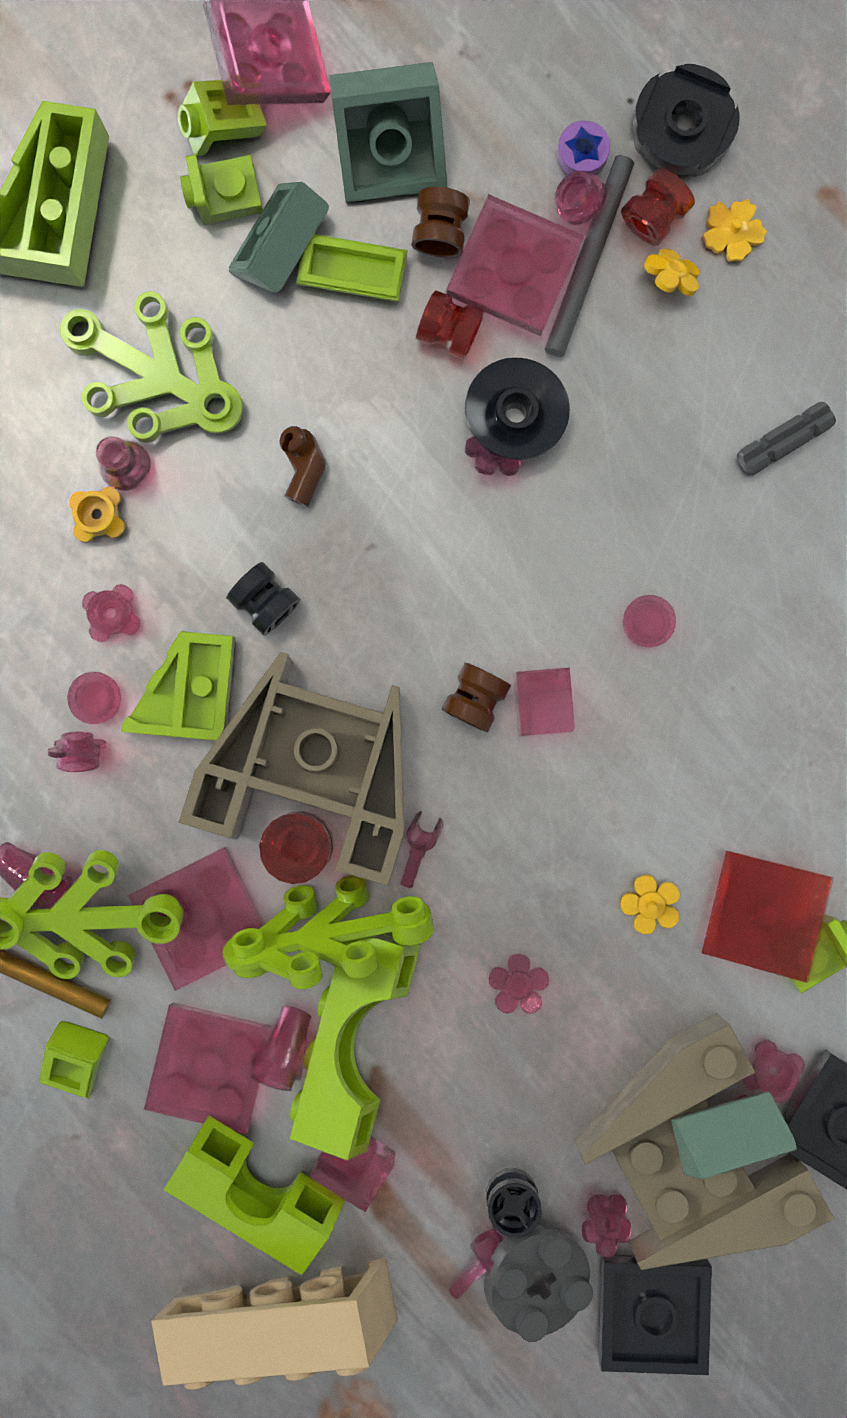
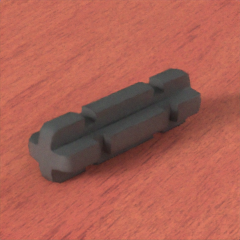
(786, 438)

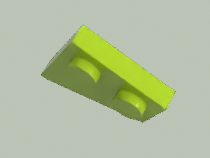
(189, 690)

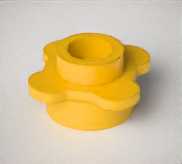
(83, 506)

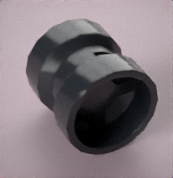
(263, 598)
(517, 1212)

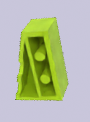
(53, 195)

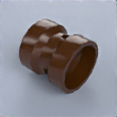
(440, 222)
(479, 685)

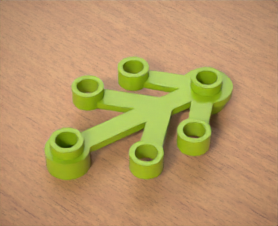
(158, 375)
(75, 922)
(264, 949)

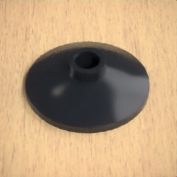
(520, 386)

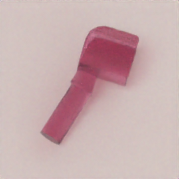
(420, 843)
(483, 1247)

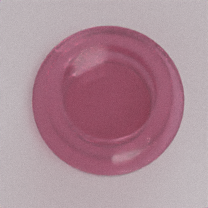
(580, 197)
(649, 621)
(94, 698)

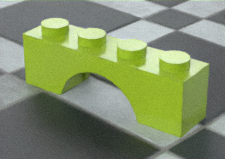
(335, 1105)

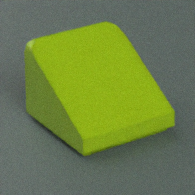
(73, 1059)

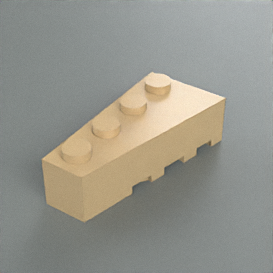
(276, 1329)

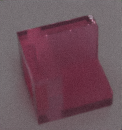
(543, 701)
(357, 1178)

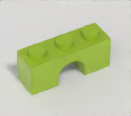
(281, 1222)

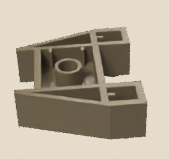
(314, 755)
(691, 1214)

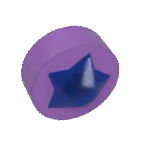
(583, 148)

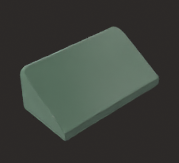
(279, 236)
(732, 1136)

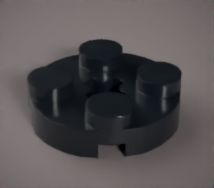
(714, 111)

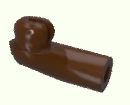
(306, 461)

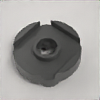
(553, 1304)

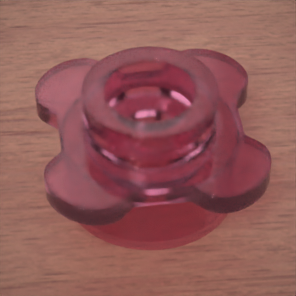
(96, 610)
(77, 752)
(788, 1067)

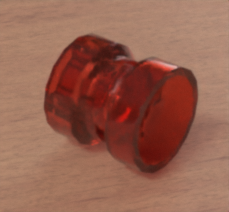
(658, 206)
(449, 324)

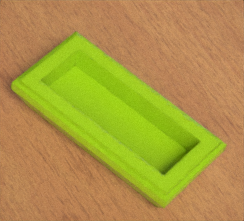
(352, 267)

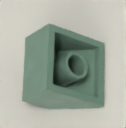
(389, 131)

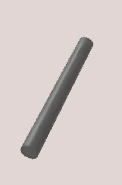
(589, 257)

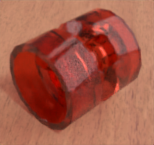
(296, 847)

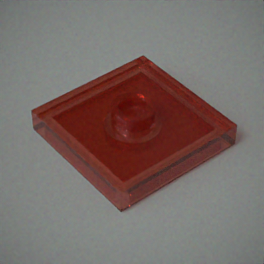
(767, 916)

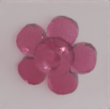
(487, 462)
(518, 985)
(606, 1224)

